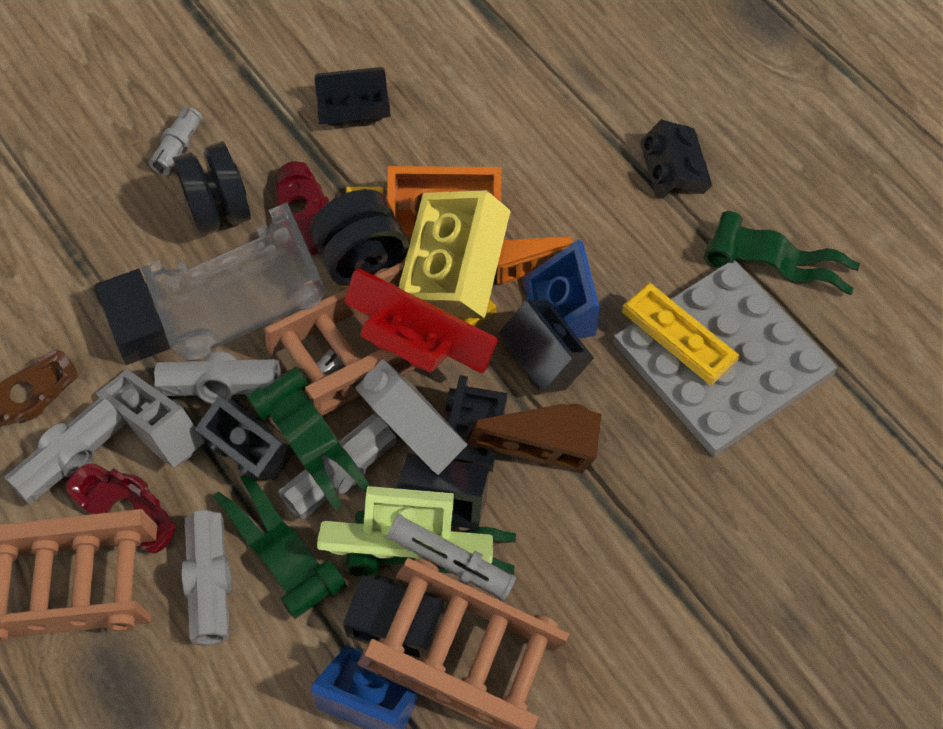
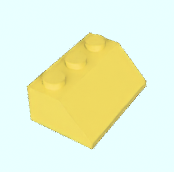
(456, 251)

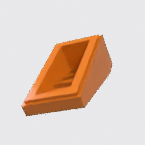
(524, 255)

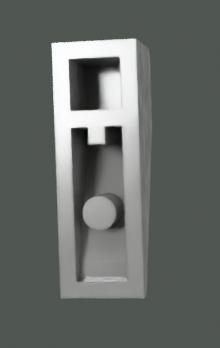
(411, 416)
(153, 418)

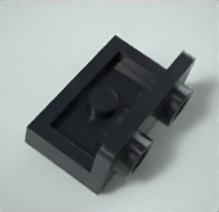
(352, 96)
(674, 159)
(467, 407)

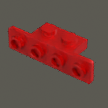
(415, 327)

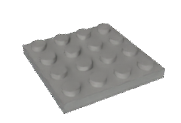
(772, 369)

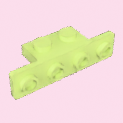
(382, 507)

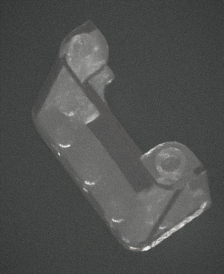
(237, 289)

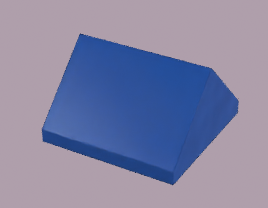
(569, 287)
(362, 695)

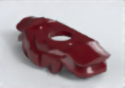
(298, 182)
(100, 489)

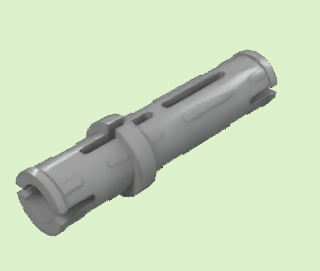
(497, 581)

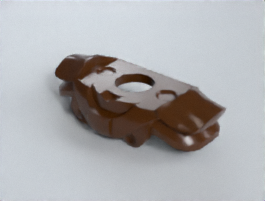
(48, 379)

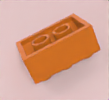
(409, 183)

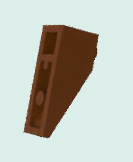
(549, 435)

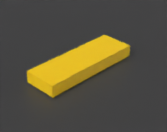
(680, 333)

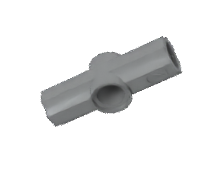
(214, 376)
(364, 446)
(65, 450)
(206, 578)

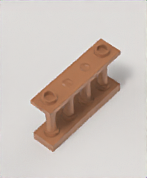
(338, 388)
(84, 536)
(429, 676)

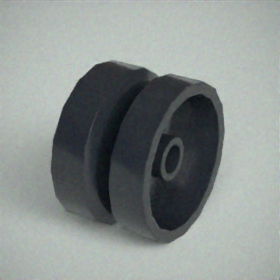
(215, 187)
(358, 233)

